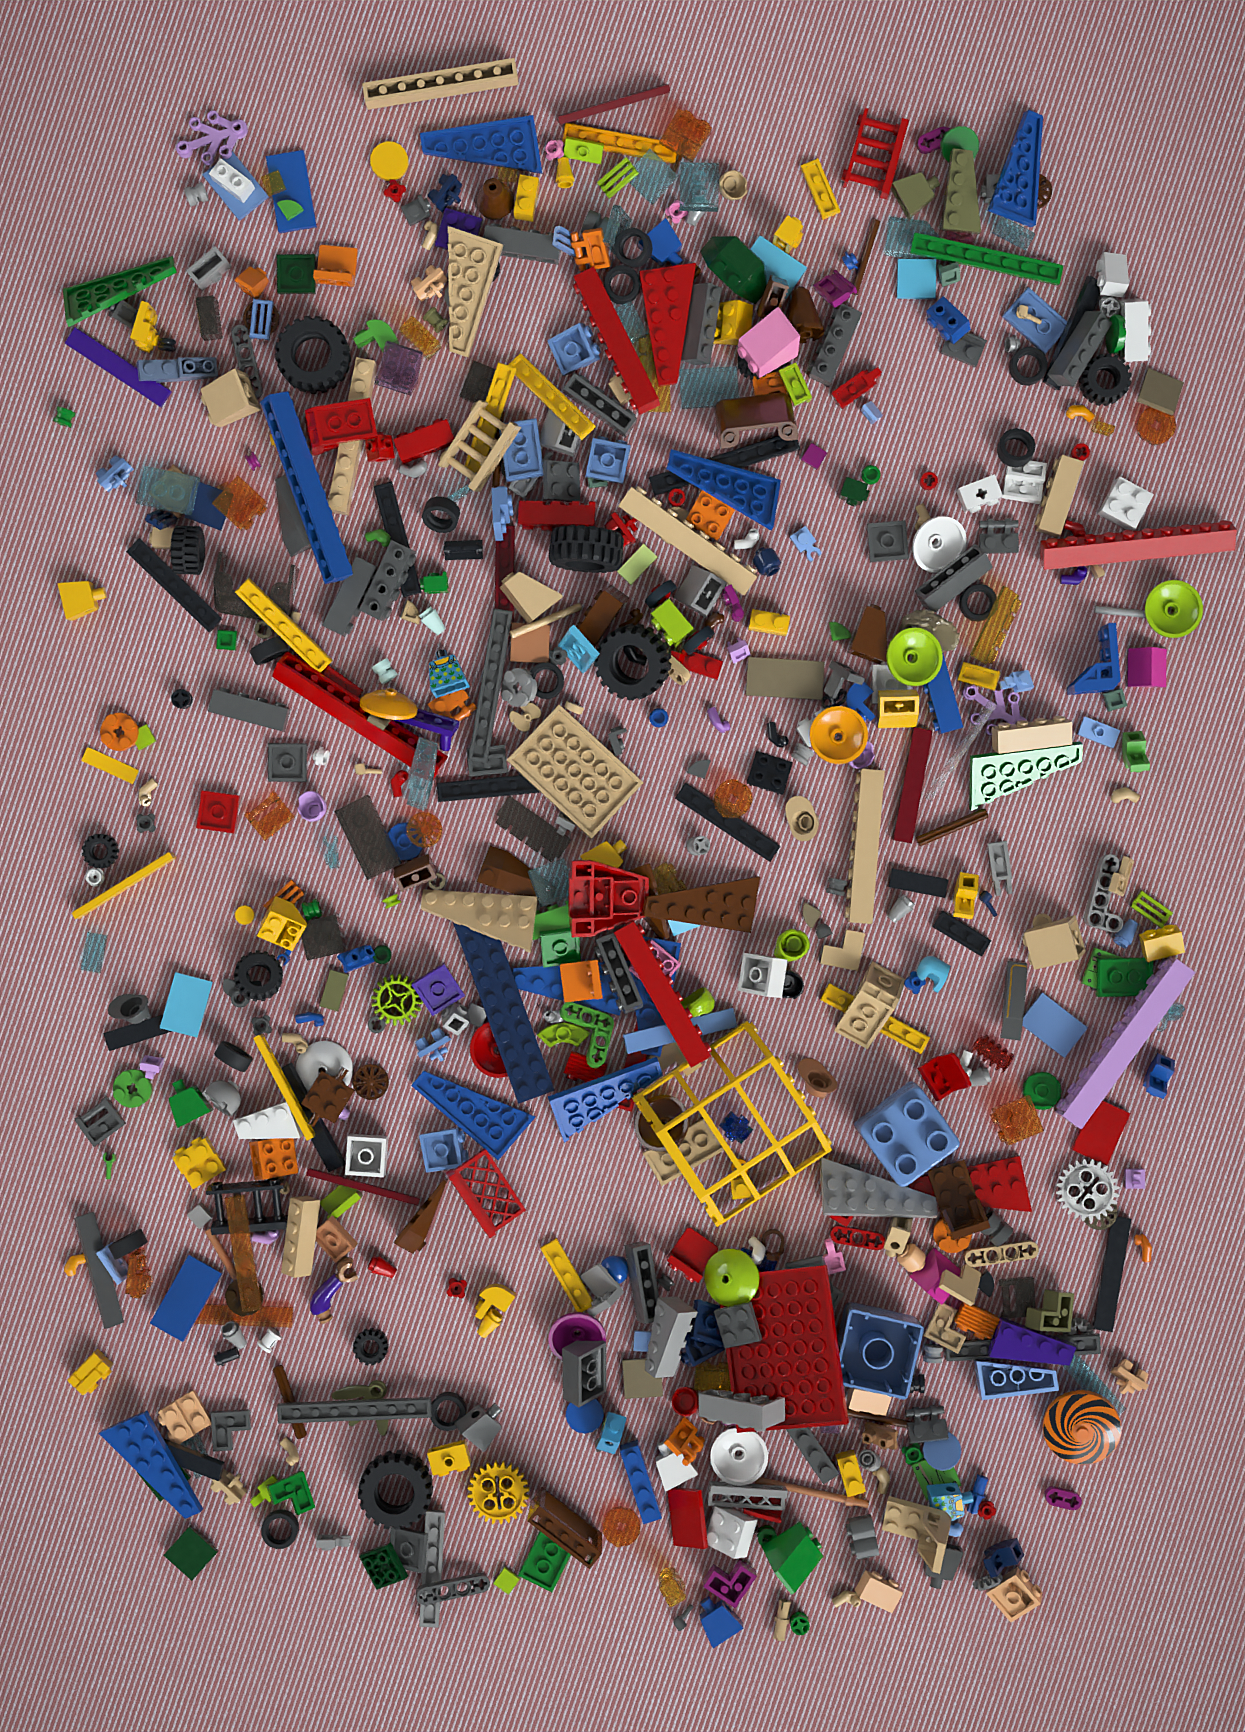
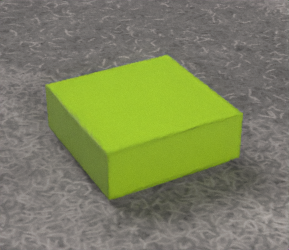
(145, 737)
(506, 1580)

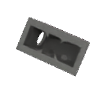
(480, 1425)
(949, 1566)

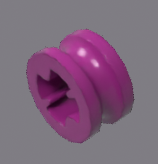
(253, 461)

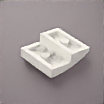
(1025, 482)

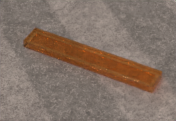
(243, 1253)
(266, 1317)

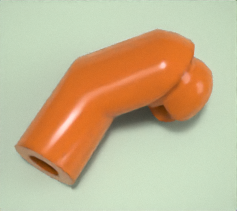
(1146, 1247)

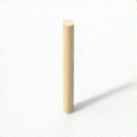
(545, 620)

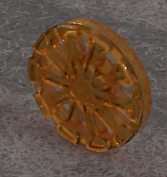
(424, 829)

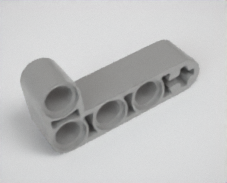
(1097, 889)

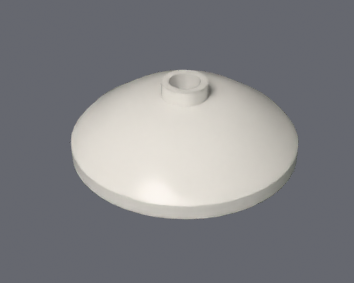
(948, 545)
(326, 1055)
(743, 1468)

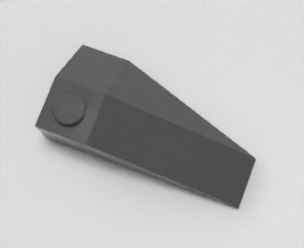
(292, 526)

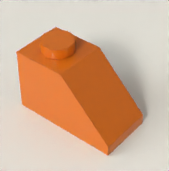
(252, 281)

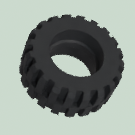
(312, 329)
(586, 549)
(611, 672)
(390, 1514)

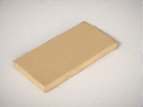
(696, 1147)

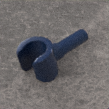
(985, 897)

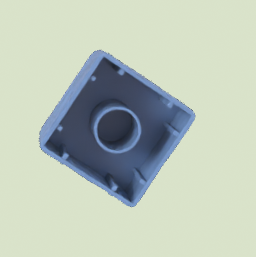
(907, 1134)
(878, 1349)

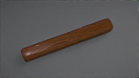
(952, 827)
(288, 1397)

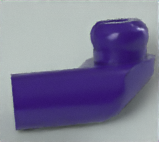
(1076, 577)

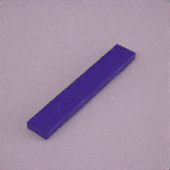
(116, 366)

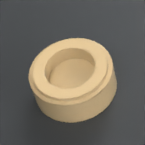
(574, 707)
(1041, 919)

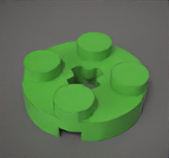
(122, 1093)

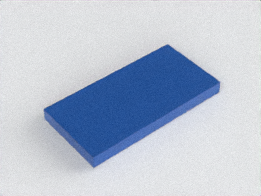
(296, 180)
(186, 1298)

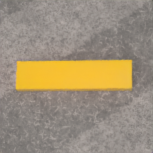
(567, 1275)

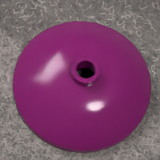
(563, 1331)

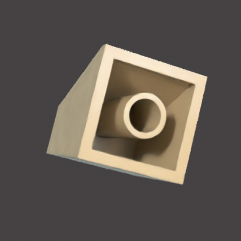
(230, 398)
(528, 595)
(1054, 943)

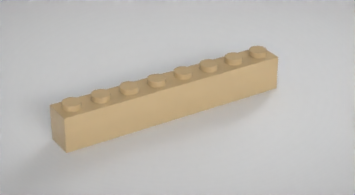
(440, 83)
(349, 452)
(688, 540)
(866, 845)

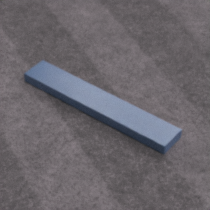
(661, 1035)

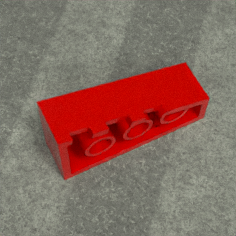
(555, 515)

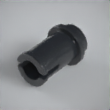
(226, 1356)

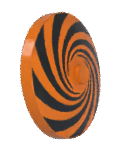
(1081, 1427)

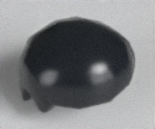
(793, 985)

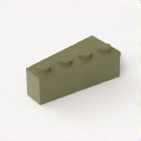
(961, 199)

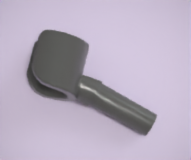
(679, 1621)

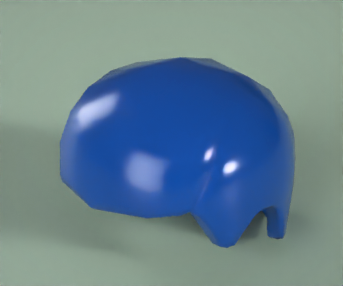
(616, 1267)

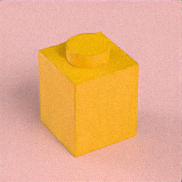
(739, 1189)

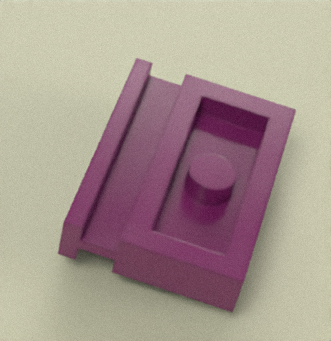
(835, 288)

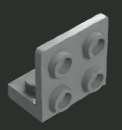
(603, 1287)

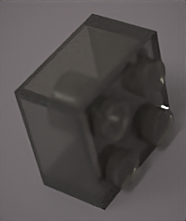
(323, 937)

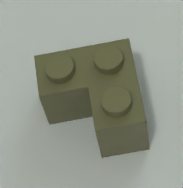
(1054, 1315)

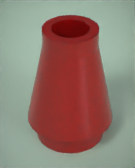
(381, 1267)

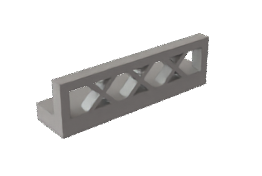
(747, 1491)

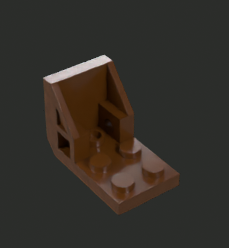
(957, 1200)

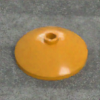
(388, 704)
(838, 721)

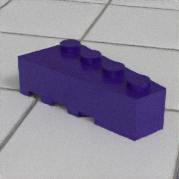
(1022, 1343)

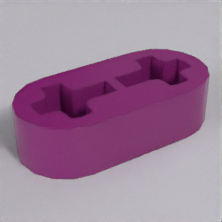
(931, 136)
(1063, 1493)

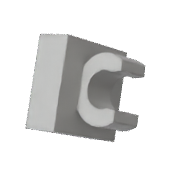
(565, 823)

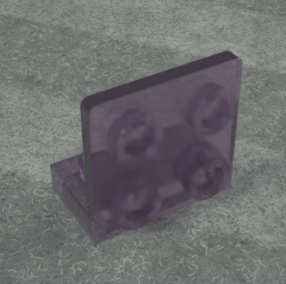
(399, 368)

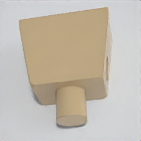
(897, 1237)

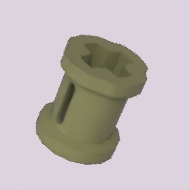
(435, 319)

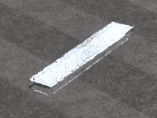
(960, 751)

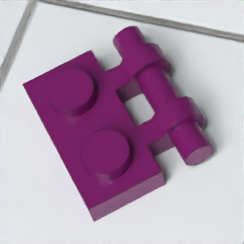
(730, 598)

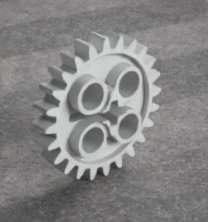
(1073, 1178)

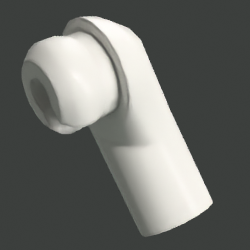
(965, 1060)

